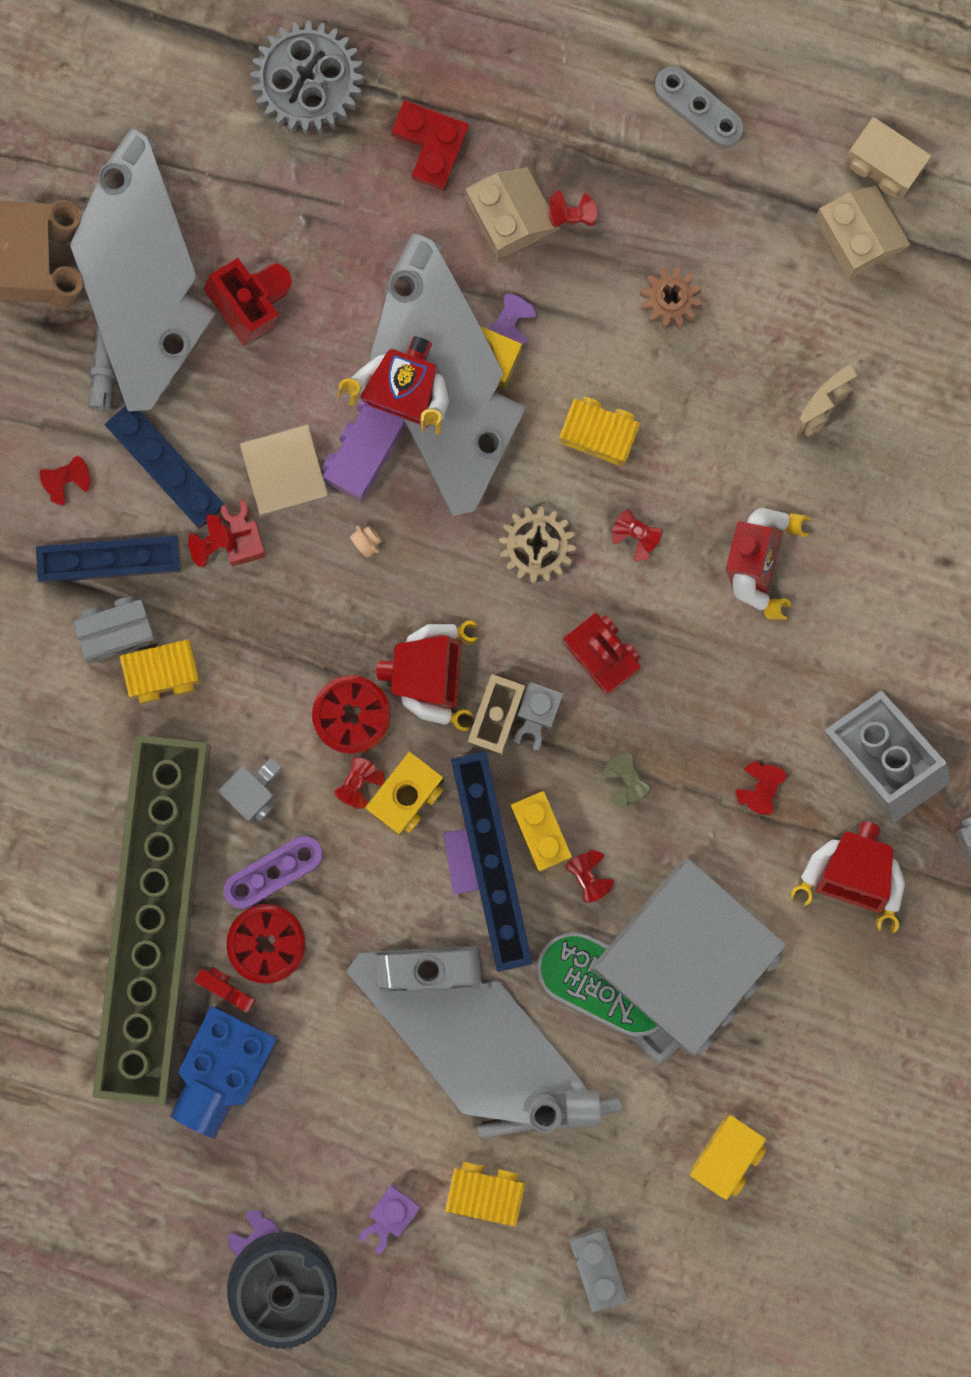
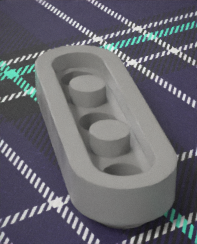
(704, 121)

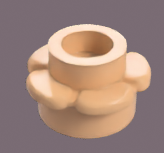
(366, 540)

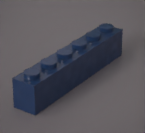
(491, 861)

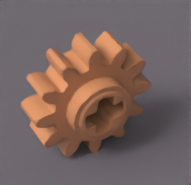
(670, 284)

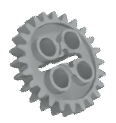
(280, 63)

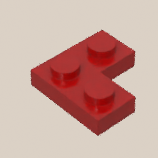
(439, 138)

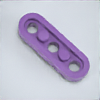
(257, 873)

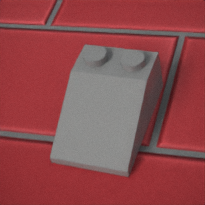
(889, 756)

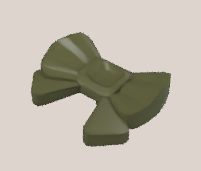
(635, 788)

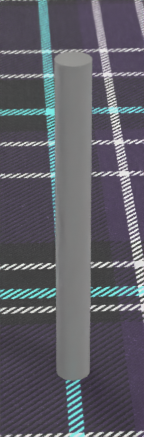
(507, 1127)

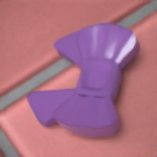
(514, 308)
(261, 1227)

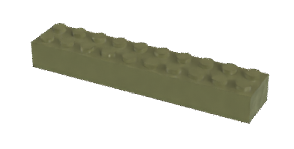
(152, 920)

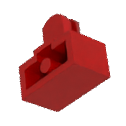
(248, 299)
(602, 653)

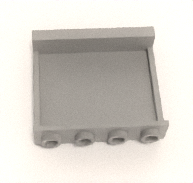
(689, 957)

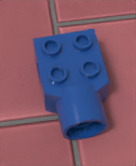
(220, 1070)

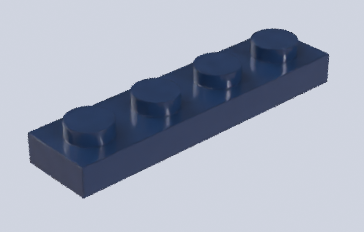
(165, 465)
(108, 559)

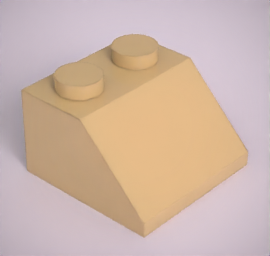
(510, 210)
(861, 230)

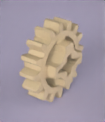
(553, 548)

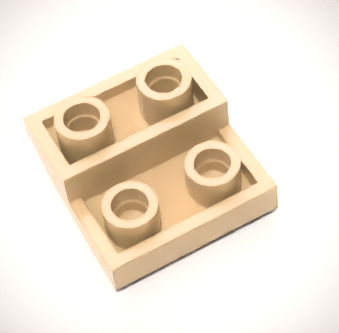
(821, 404)
(283, 469)

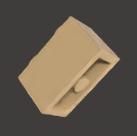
(887, 158)
(496, 715)

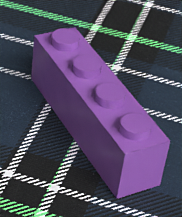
(363, 452)

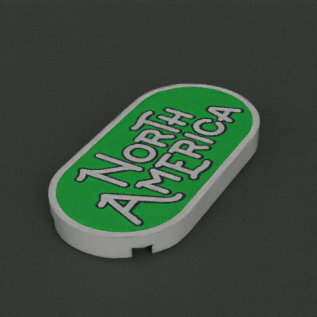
(567, 979)

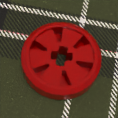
(329, 711)
(266, 966)

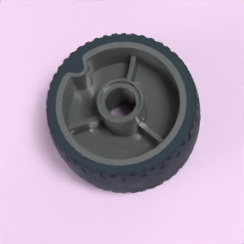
(274, 1262)

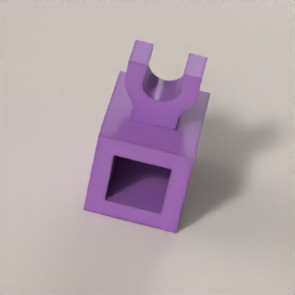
(391, 1215)

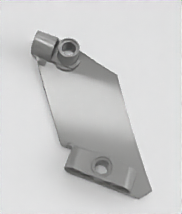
(138, 274)
(465, 360)
(475, 1038)

